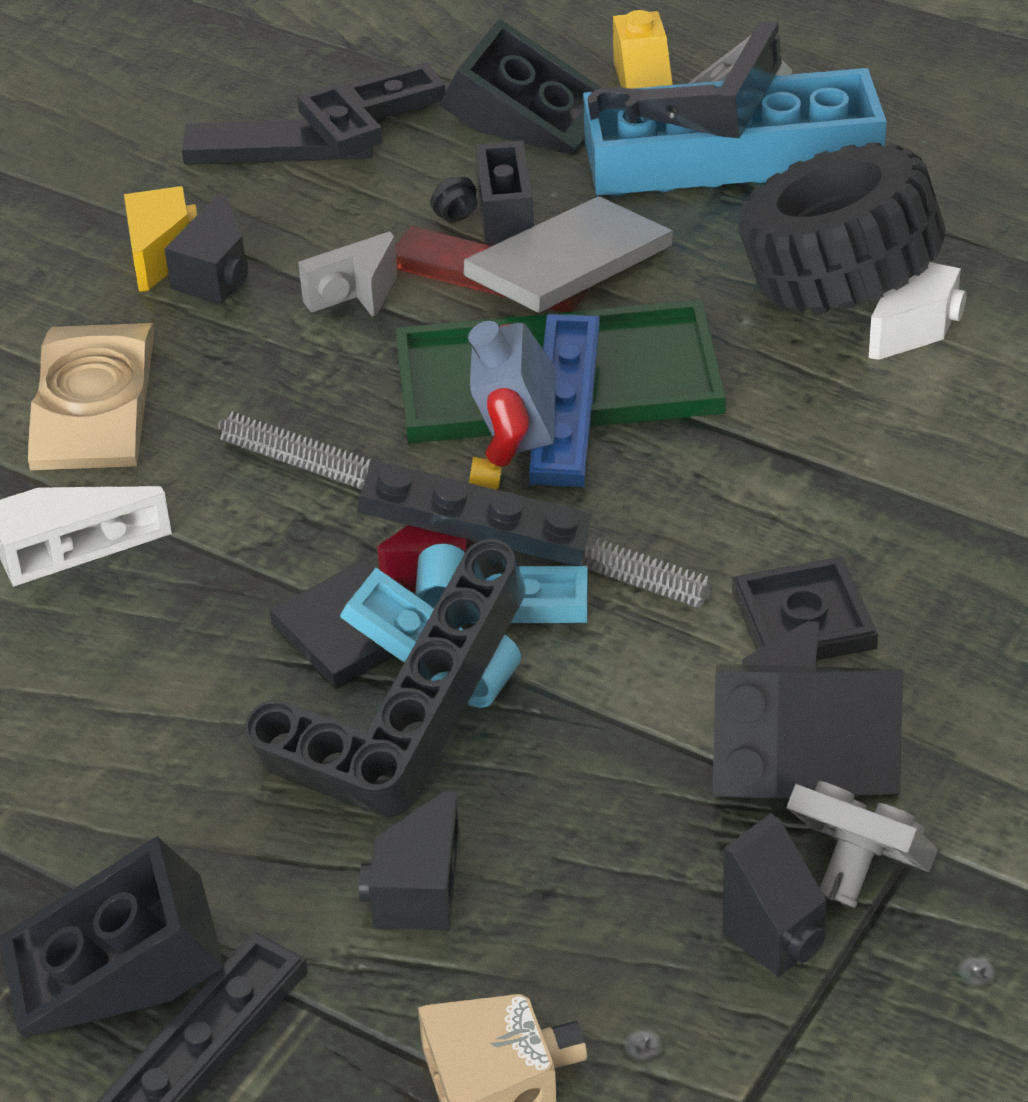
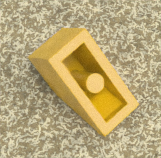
(641, 50)
(153, 223)

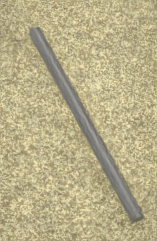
(351, 471)

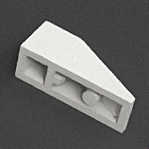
(74, 525)

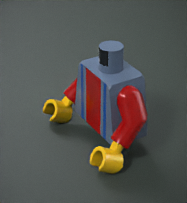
(514, 393)

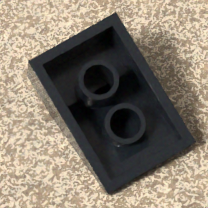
(519, 92)
(806, 728)
(113, 944)

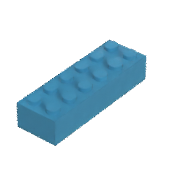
(791, 124)

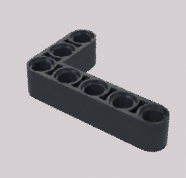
(409, 700)

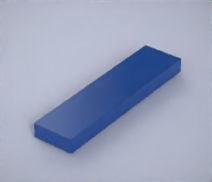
(573, 349)

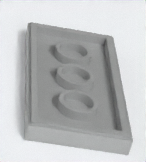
(567, 253)

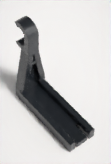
(705, 108)

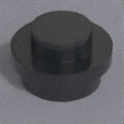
(454, 199)

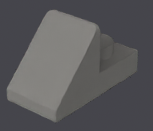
(353, 271)

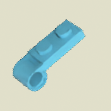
(551, 592)
(396, 619)

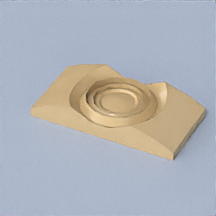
(90, 397)

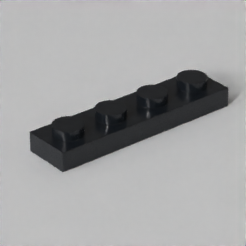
(474, 512)

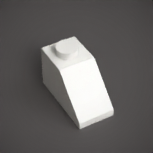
(917, 312)

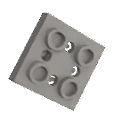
(859, 837)

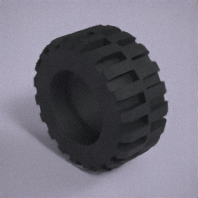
(842, 227)

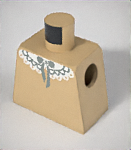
(495, 1050)

